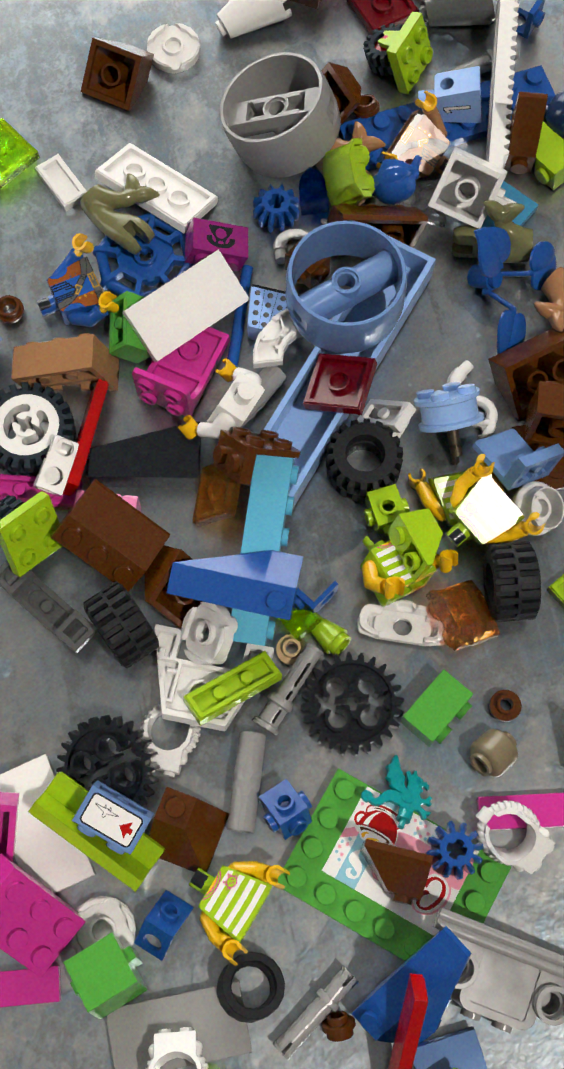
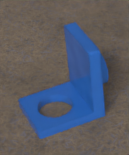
(532, 19)
(302, 601)
(164, 923)

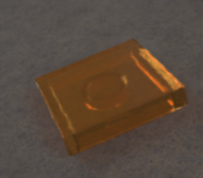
(215, 497)

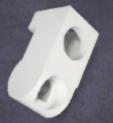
(56, 466)

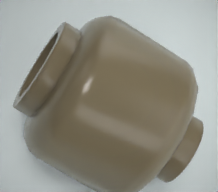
(493, 753)

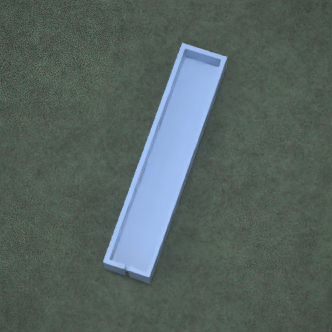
(313, 429)

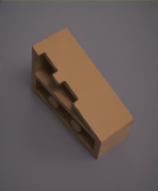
(65, 363)

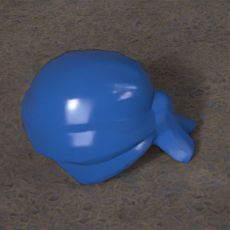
(396, 180)

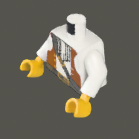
(232, 408)

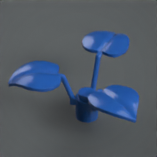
(493, 250)

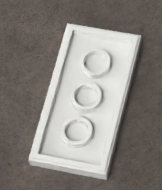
(179, 196)
(186, 306)
(37, 847)

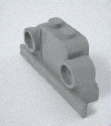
(505, 976)

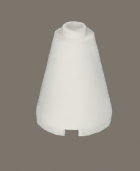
(249, 15)

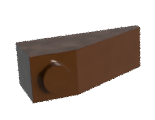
(525, 131)

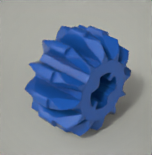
(276, 208)
(461, 861)

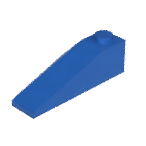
(247, 582)
(442, 966)

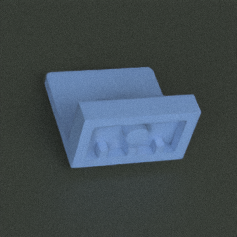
(515, 459)

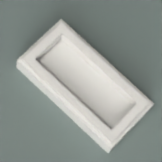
(61, 182)

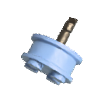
(448, 411)

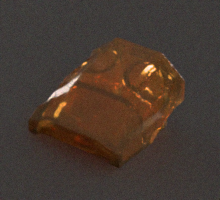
(463, 615)

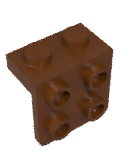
(238, 451)

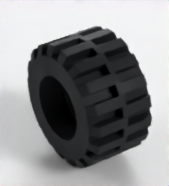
(368, 438)
(512, 581)
(121, 624)

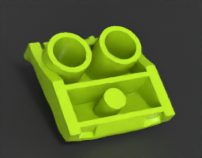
(346, 174)

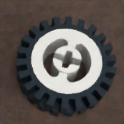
(30, 408)

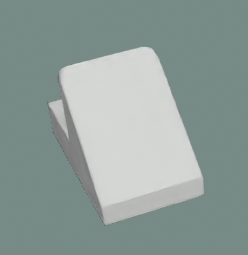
(391, 413)

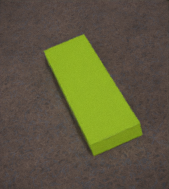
(232, 688)

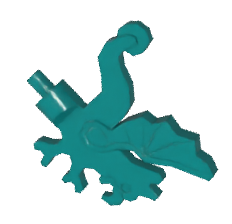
(405, 797)

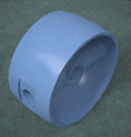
(315, 307)

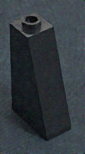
(147, 461)

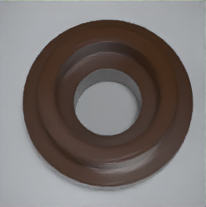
(368, 107)
(11, 302)
(501, 714)
(338, 1026)

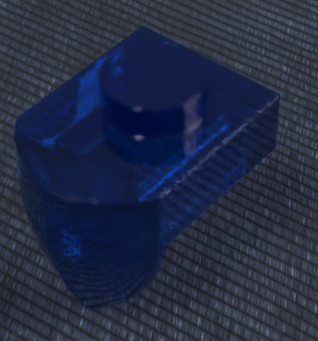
(313, 193)

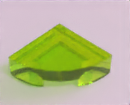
(301, 623)

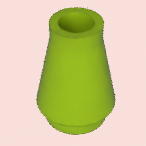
(331, 636)

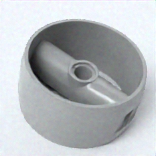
(285, 97)

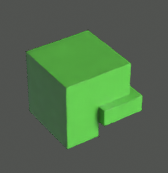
(106, 976)

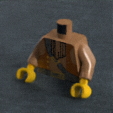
(422, 136)

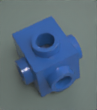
(286, 809)

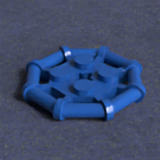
(138, 271)

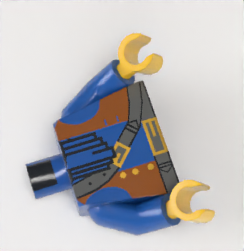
(77, 290)

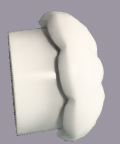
(540, 498)

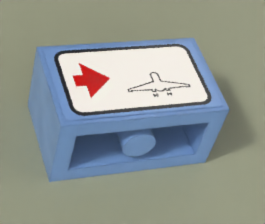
(112, 818)

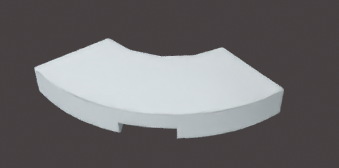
(274, 340)

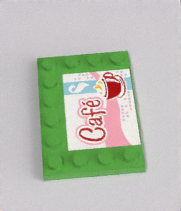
(338, 882)

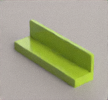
(57, 809)

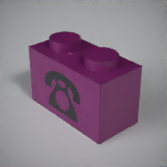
(208, 236)

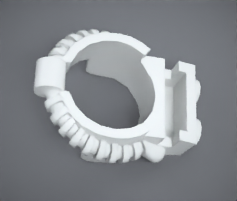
(169, 760)
(530, 852)
(174, 1045)

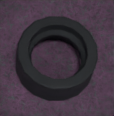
(276, 982)

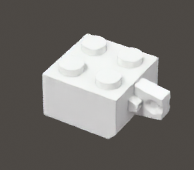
(466, 186)

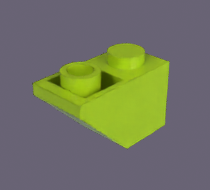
(416, 540)

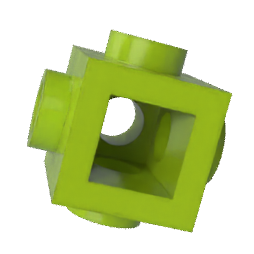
(383, 508)

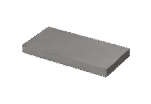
(134, 1027)

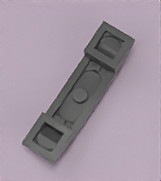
(47, 608)

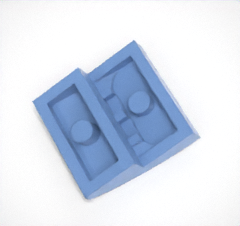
(451, 1050)

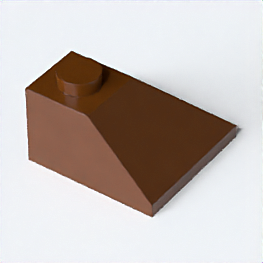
(116, 72)
(344, 87)
(156, 585)
(187, 830)
(398, 870)

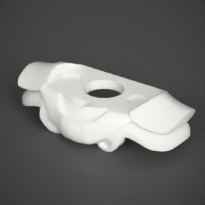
(379, 622)

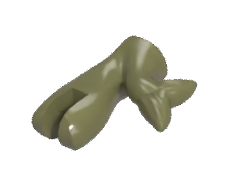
(99, 207)
(520, 237)

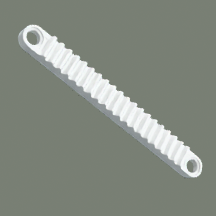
(502, 82)

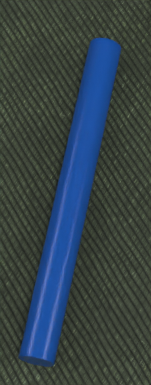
(239, 317)

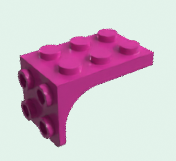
(183, 374)

